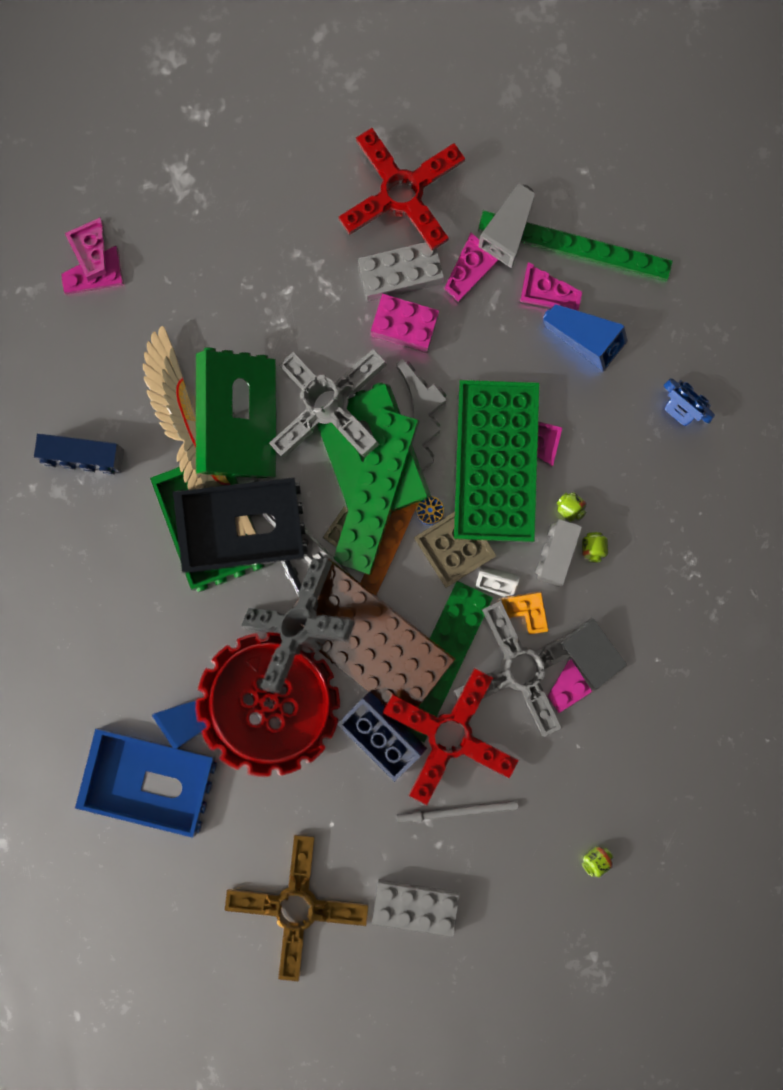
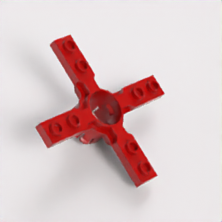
(391, 174)
(469, 746)

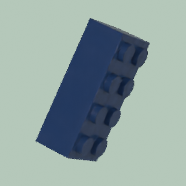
(79, 453)
(382, 737)

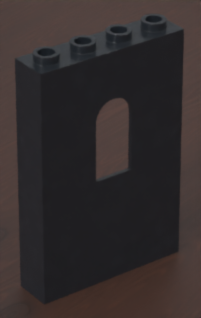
(209, 528)

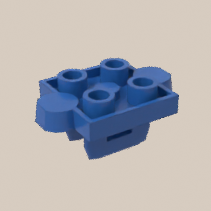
(695, 405)

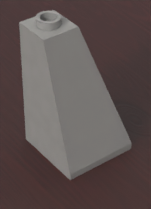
(506, 228)

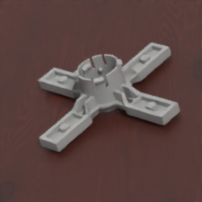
(335, 411)
(503, 678)

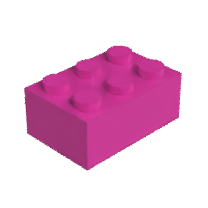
(404, 323)

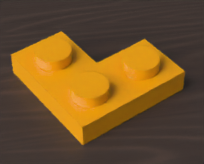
(528, 605)

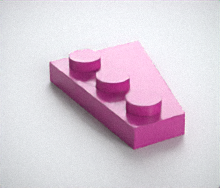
(469, 269)

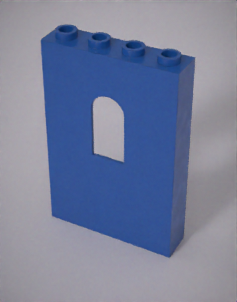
(116, 777)

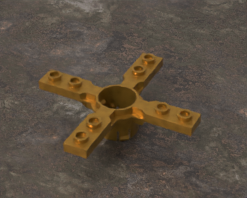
(320, 910)

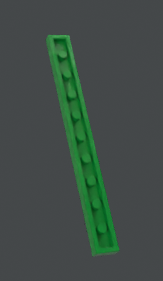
(590, 249)

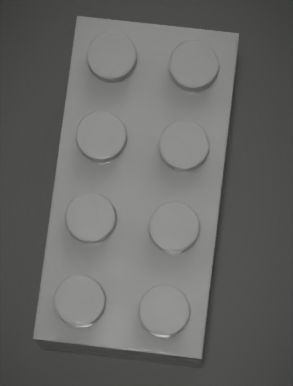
(400, 271)
(415, 908)

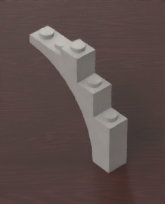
(424, 403)

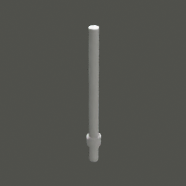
(418, 816)

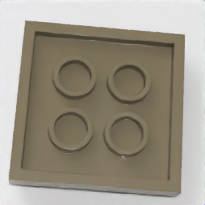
(450, 556)

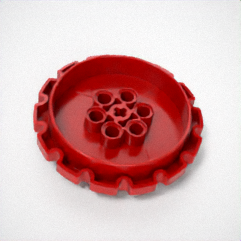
(260, 745)

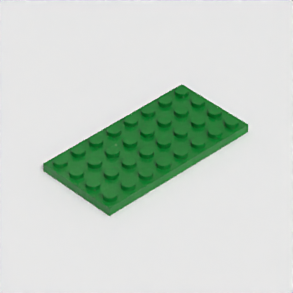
(496, 461)

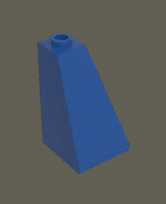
(588, 335)
(179, 724)

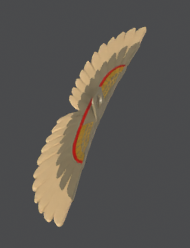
(178, 416)

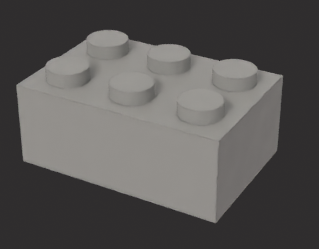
(558, 552)

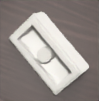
(497, 581)

